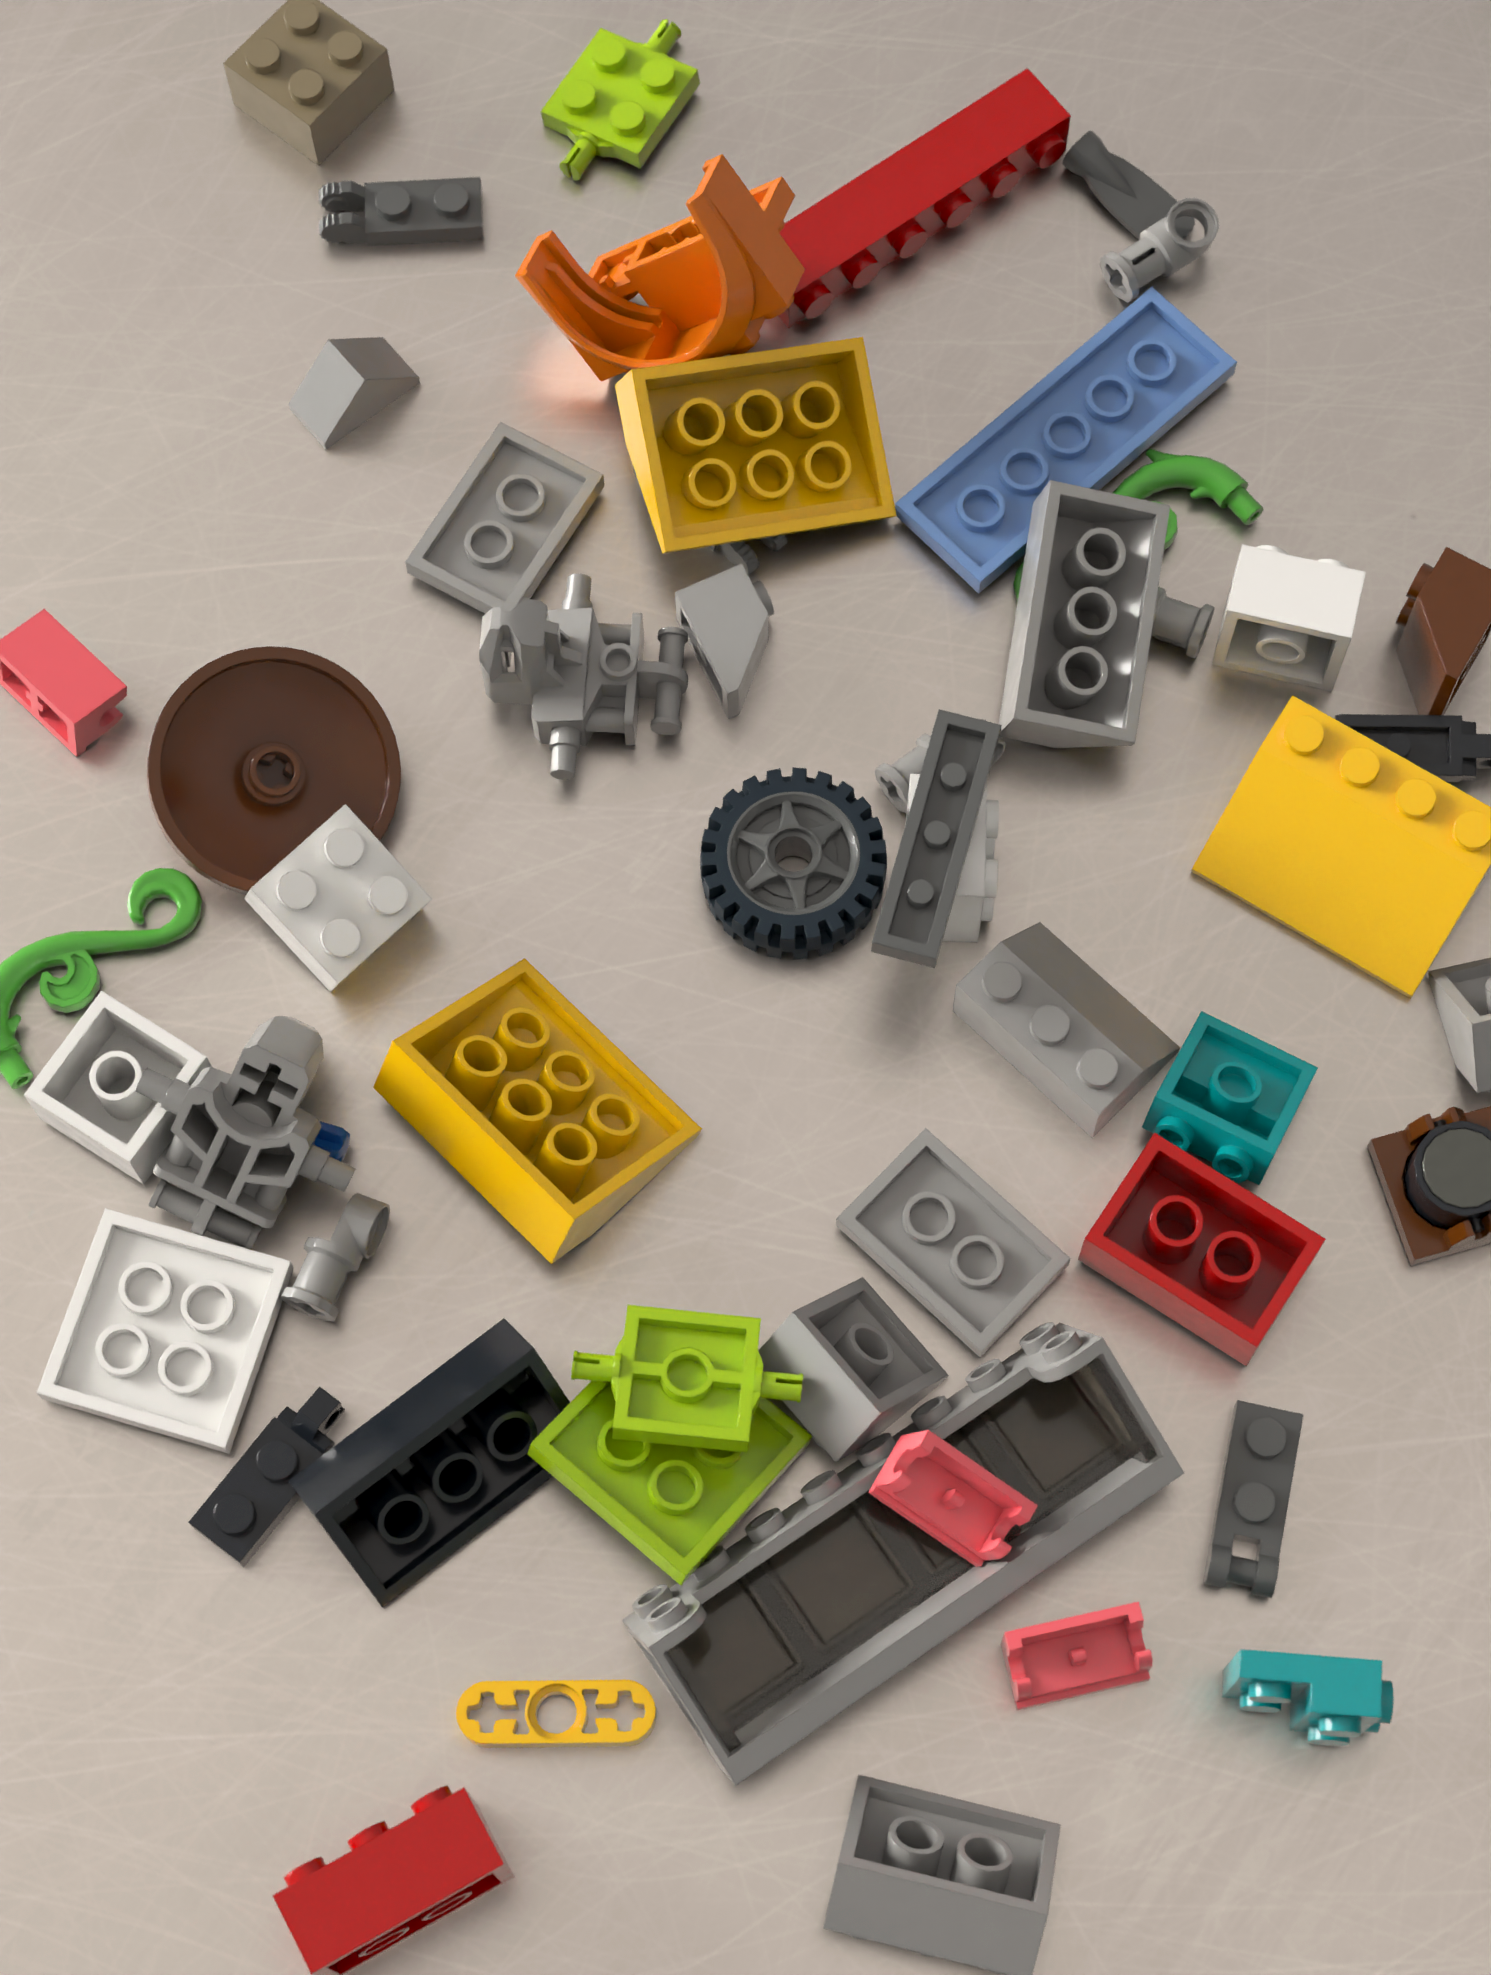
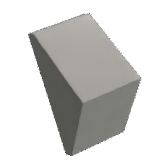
(349, 386)

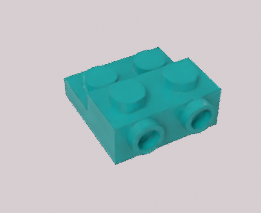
(1229, 1098)
(1325, 1693)

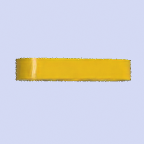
(538, 1690)

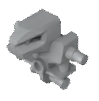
(580, 672)
(243, 1135)

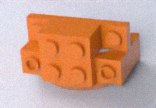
(702, 278)

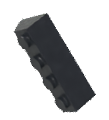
(436, 1462)

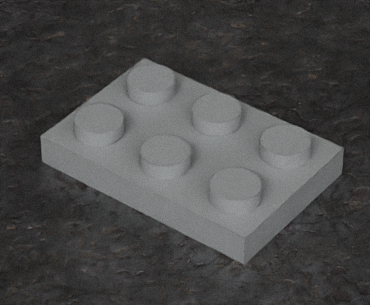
(505, 522)
(952, 1242)

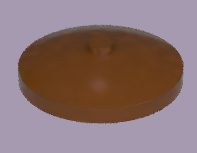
(265, 755)

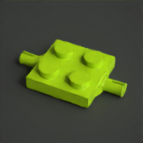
(620, 98)
(686, 1378)

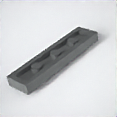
(936, 839)

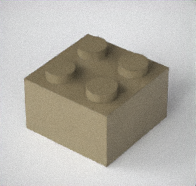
(309, 77)

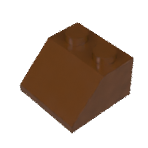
(1443, 628)

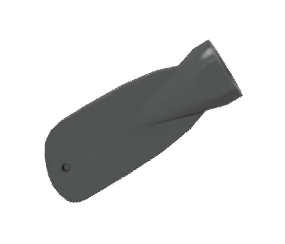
(1122, 187)

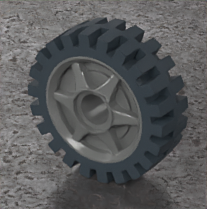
(786, 907)

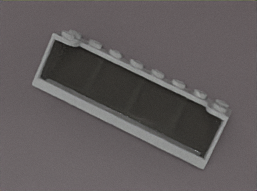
(852, 1592)

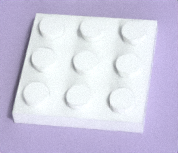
(166, 1330)

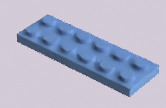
(1068, 428)

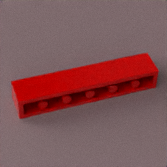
(923, 190)

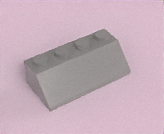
(1083, 618)

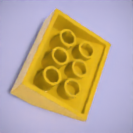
(756, 444)
(1350, 846)
(534, 1107)

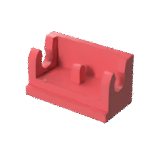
(60, 682)
(951, 1497)
(1076, 1656)

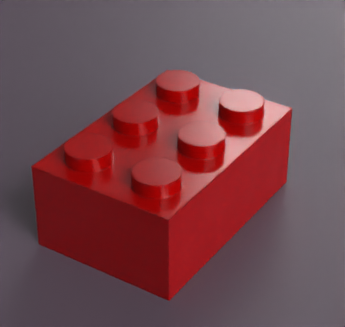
(1200, 1249)
(392, 1883)

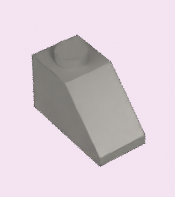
(726, 631)

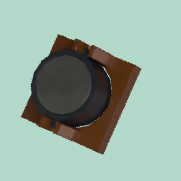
(1443, 1182)

